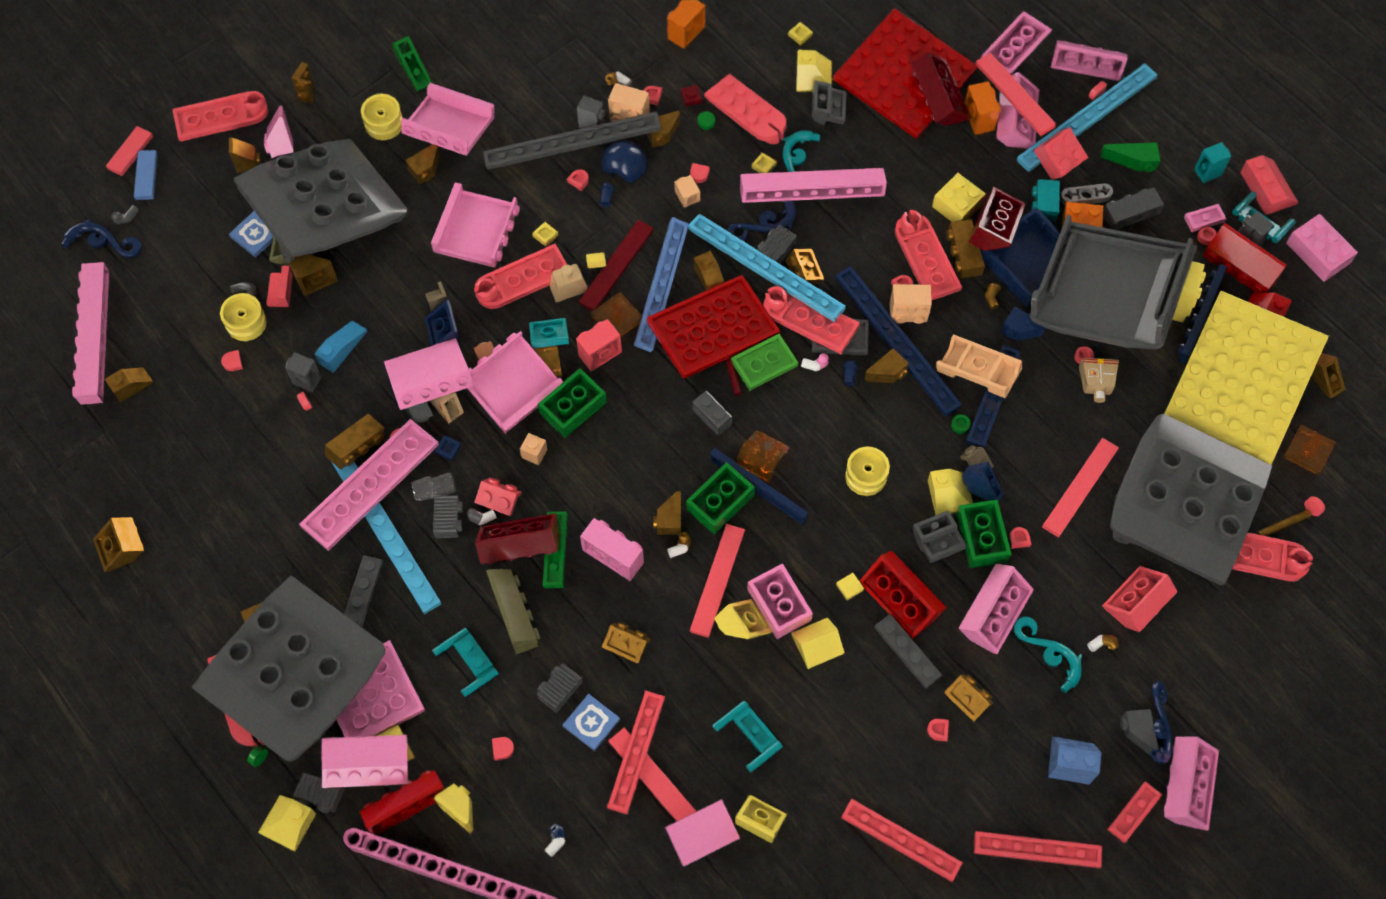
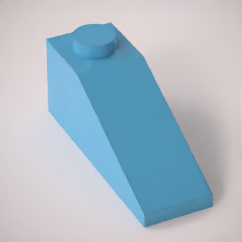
(339, 346)

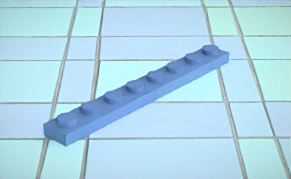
(661, 281)

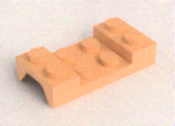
(980, 365)

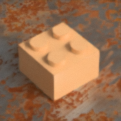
(627, 102)
(910, 303)

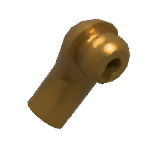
(990, 294)

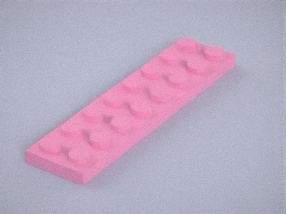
(369, 484)

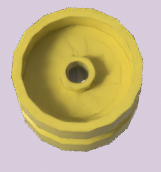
(382, 116)
(243, 317)
(867, 471)

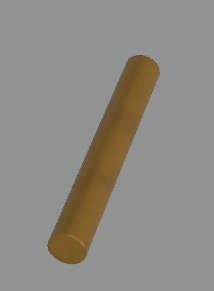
(1284, 523)

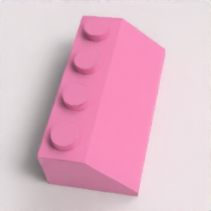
(1018, 41)
(1088, 60)
(1012, 126)
(278, 137)
(996, 608)
(364, 761)
(1191, 782)

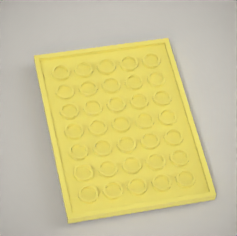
(1246, 376)

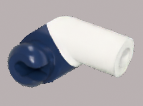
(558, 839)

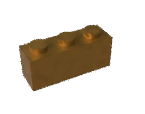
(967, 256)
(354, 441)

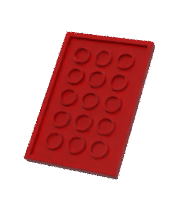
(712, 326)

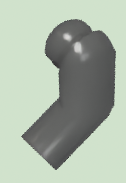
(126, 217)

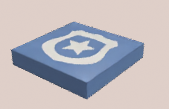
(252, 235)
(591, 722)

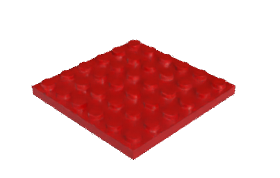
(883, 72)

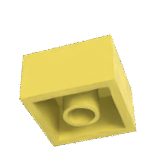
(958, 199)

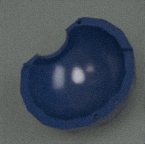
(624, 159)

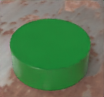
(706, 120)
(960, 424)
(257, 755)

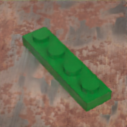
(555, 563)

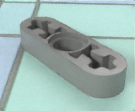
(1092, 189)

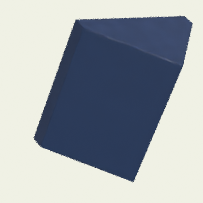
(441, 324)

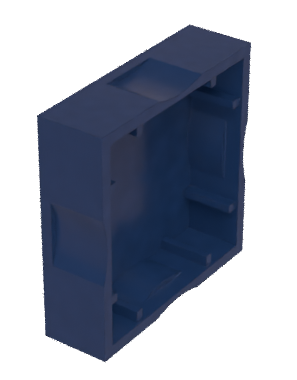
(1027, 258)

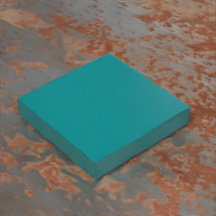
(548, 333)

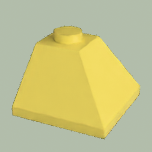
(811, 68)
(948, 490)
(742, 620)
(457, 805)
(287, 822)

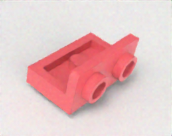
(497, 496)

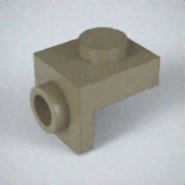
(976, 455)

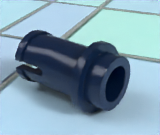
(606, 194)
(850, 373)

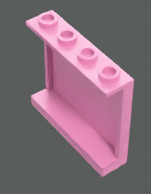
(449, 119)
(474, 227)
(428, 373)
(511, 382)

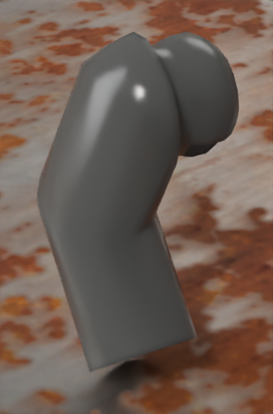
(244, 286)

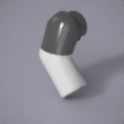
(480, 518)

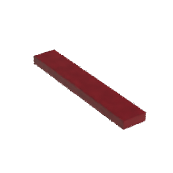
(616, 266)

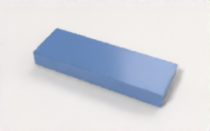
(145, 175)

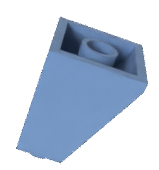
(1074, 760)

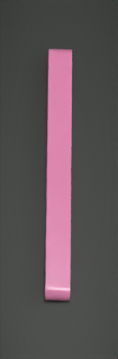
(442, 870)

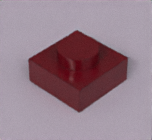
(691, 95)

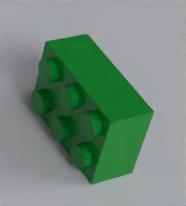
(572, 403)
(720, 498)
(983, 533)

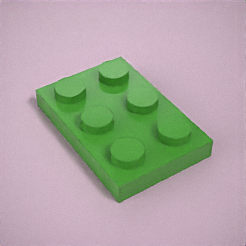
(764, 362)

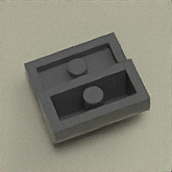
(828, 103)
(938, 537)

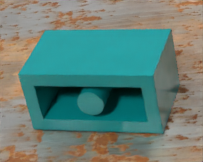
(1212, 162)
(1047, 198)

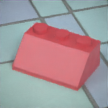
(1269, 184)
(1140, 598)

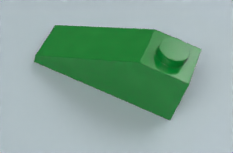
(411, 63)
(1133, 155)

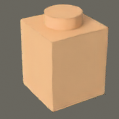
(687, 191)
(533, 449)

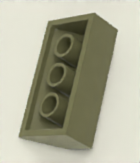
(513, 610)

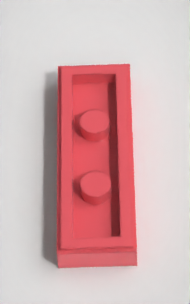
(129, 151)
(1134, 812)

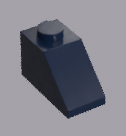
(1020, 327)
(982, 482)

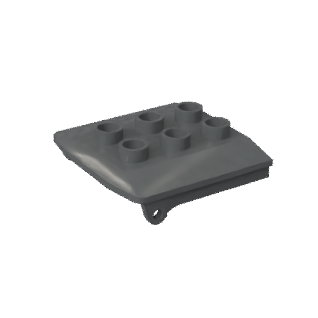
(320, 197)
(1112, 286)
(1189, 498)
(291, 669)

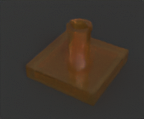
(619, 313)
(1309, 449)

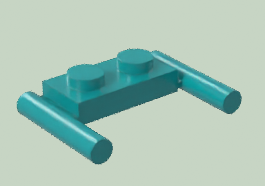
(1244, 210)
(473, 657)
(754, 730)

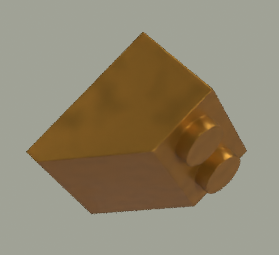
(312, 273)
(118, 543)

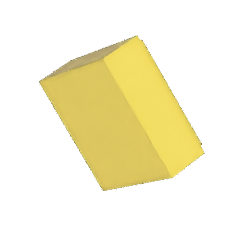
(800, 33)
(764, 164)
(545, 234)
(596, 260)
(849, 586)

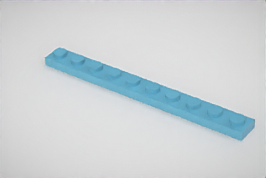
(1095, 111)
(767, 267)
(398, 552)

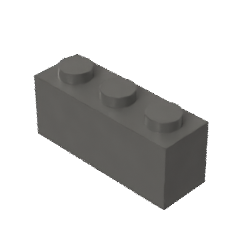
(1132, 208)

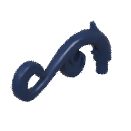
(765, 227)
(76, 230)
(1161, 725)

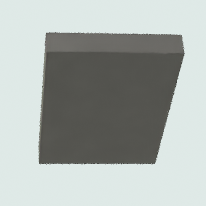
(857, 345)

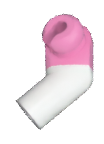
(816, 365)

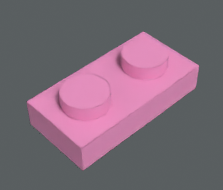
(1205, 217)

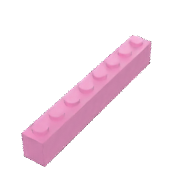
(812, 185)
(91, 333)

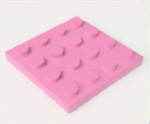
(383, 701)

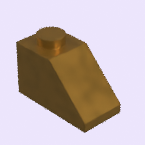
(668, 126)
(243, 155)
(424, 164)
(708, 270)
(888, 368)
(1328, 375)
(128, 382)
(669, 516)

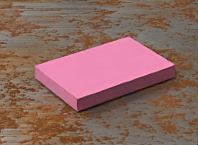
(702, 832)

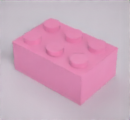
(1321, 247)
(612, 549)
(779, 601)

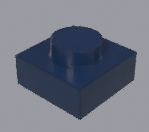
(448, 448)

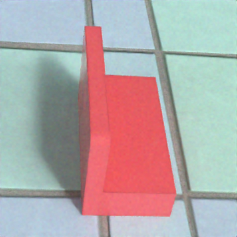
(280, 288)

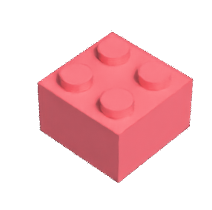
(1060, 153)
(599, 344)

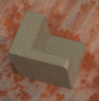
(436, 297)

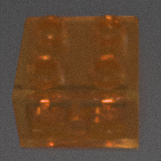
(761, 455)

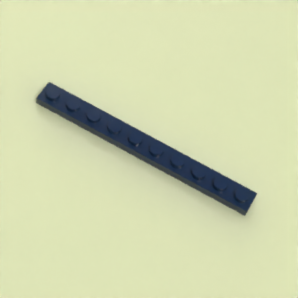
(897, 340)

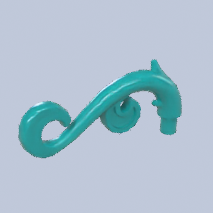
(800, 157)
(1052, 646)

